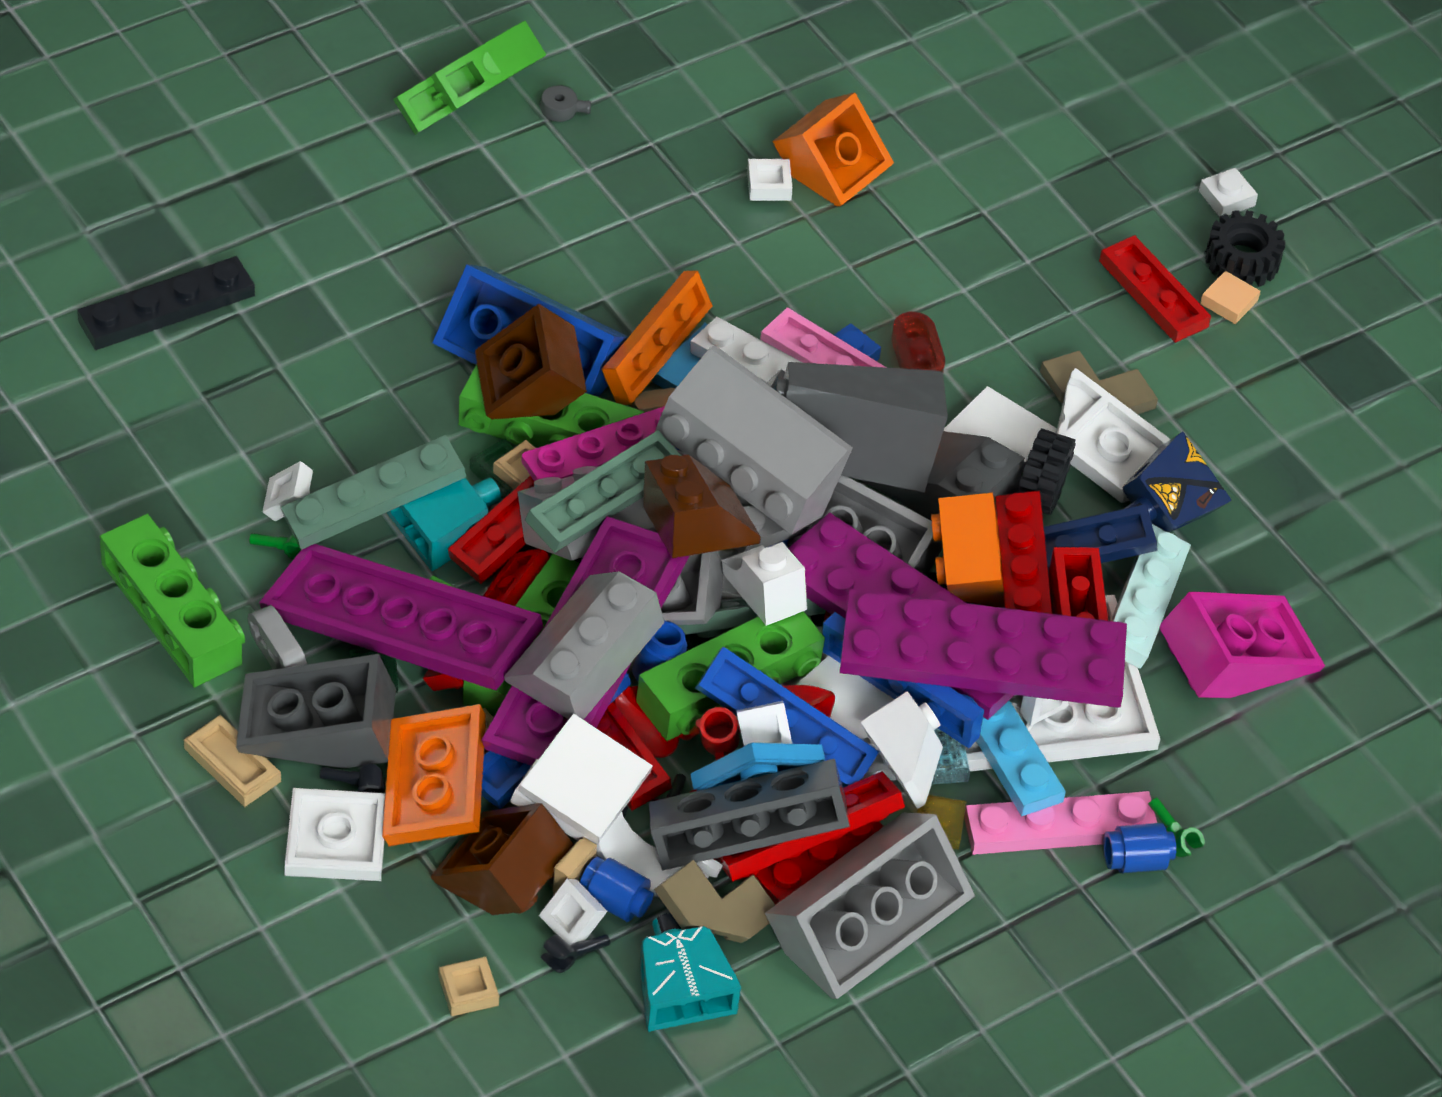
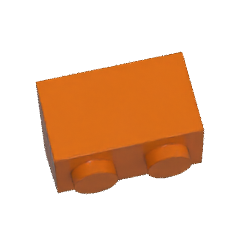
(835, 149)
(970, 549)

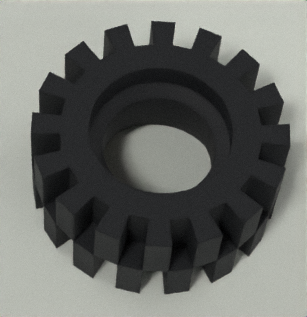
(1246, 232)
(1048, 467)

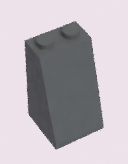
(881, 412)

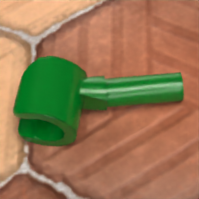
(287, 544)
(1192, 835)

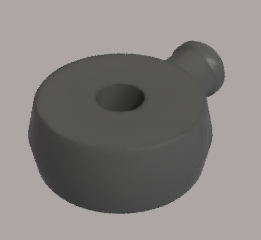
(561, 104)

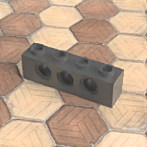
(748, 814)

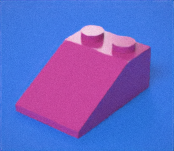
(1238, 643)

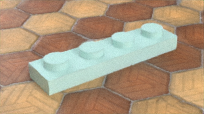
(1149, 593)

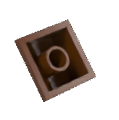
(531, 367)
(694, 508)
(505, 860)

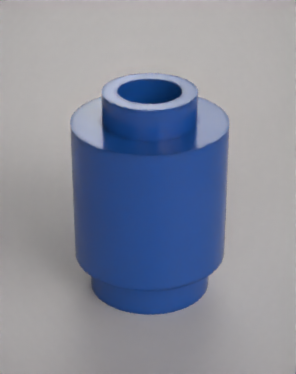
(663, 646)
(1139, 848)
(618, 888)

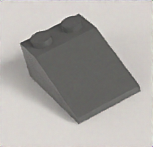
(962, 467)
(319, 713)

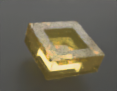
(950, 815)

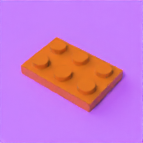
(434, 775)

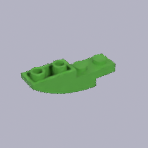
(469, 77)

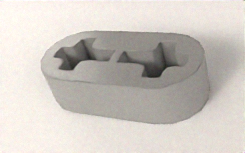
(275, 639)

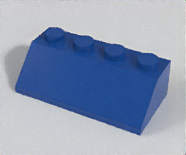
(490, 302)

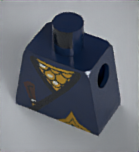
(1175, 486)

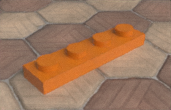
(657, 337)

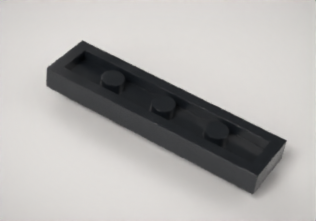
(166, 302)

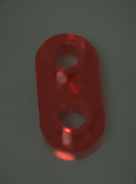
(924, 349)

